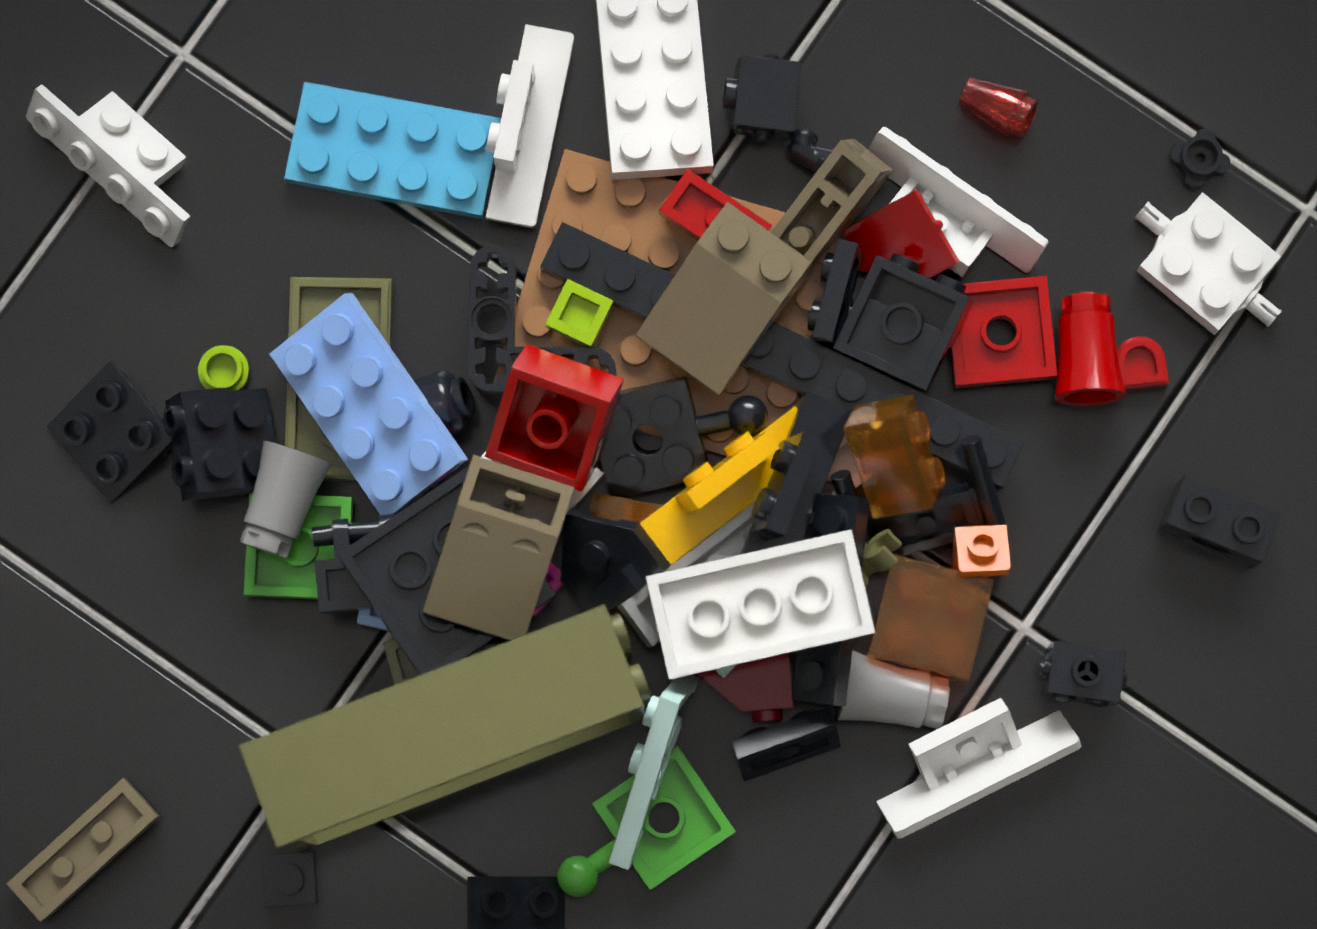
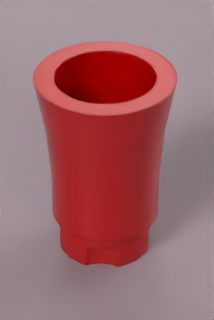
(1088, 352)

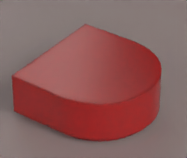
(1142, 364)

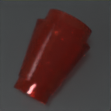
(1001, 106)

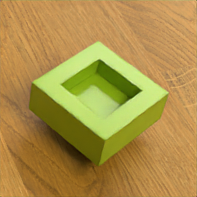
(579, 314)

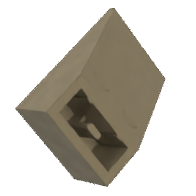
(498, 549)

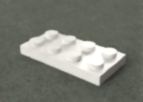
(654, 88)
(760, 604)

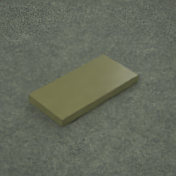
(308, 299)

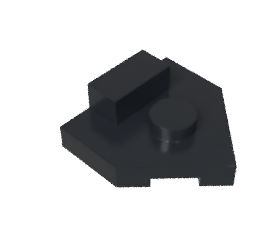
(606, 559)

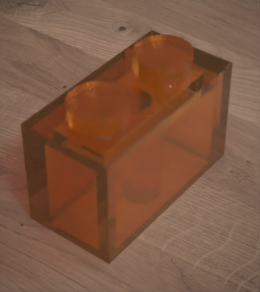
(894, 456)

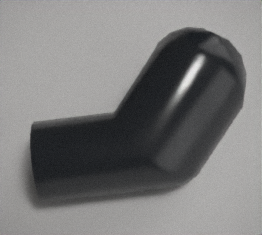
(804, 149)

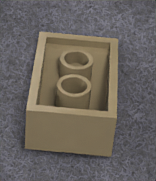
(724, 298)

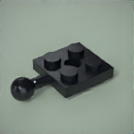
(672, 411)

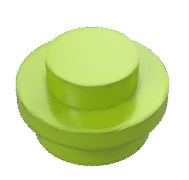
(223, 368)

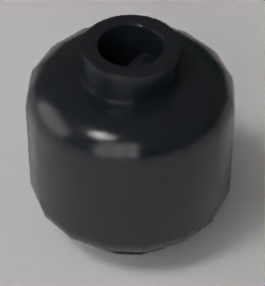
(449, 399)

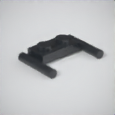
(953, 508)

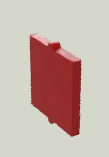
(906, 230)

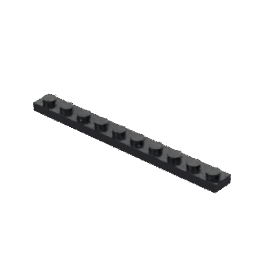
(781, 353)

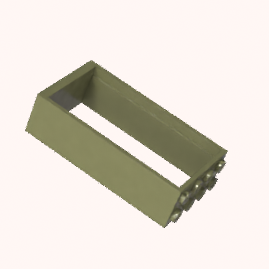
(446, 730)

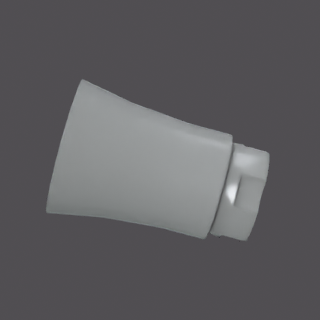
(281, 498)
(893, 694)

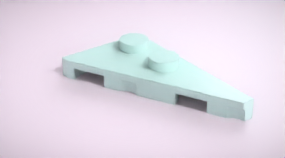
(650, 764)

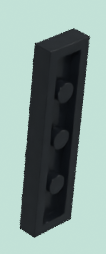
(825, 669)

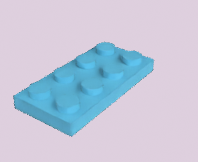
(391, 150)

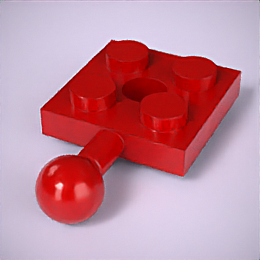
(1028, 356)

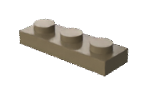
(83, 850)

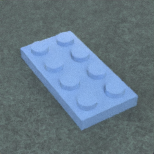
(368, 405)

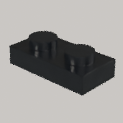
(840, 275)
(775, 747)

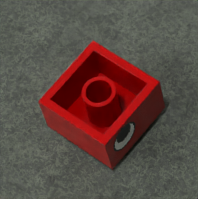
(554, 417)

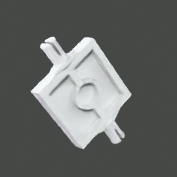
(1208, 263)

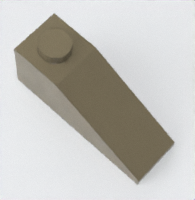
(832, 199)

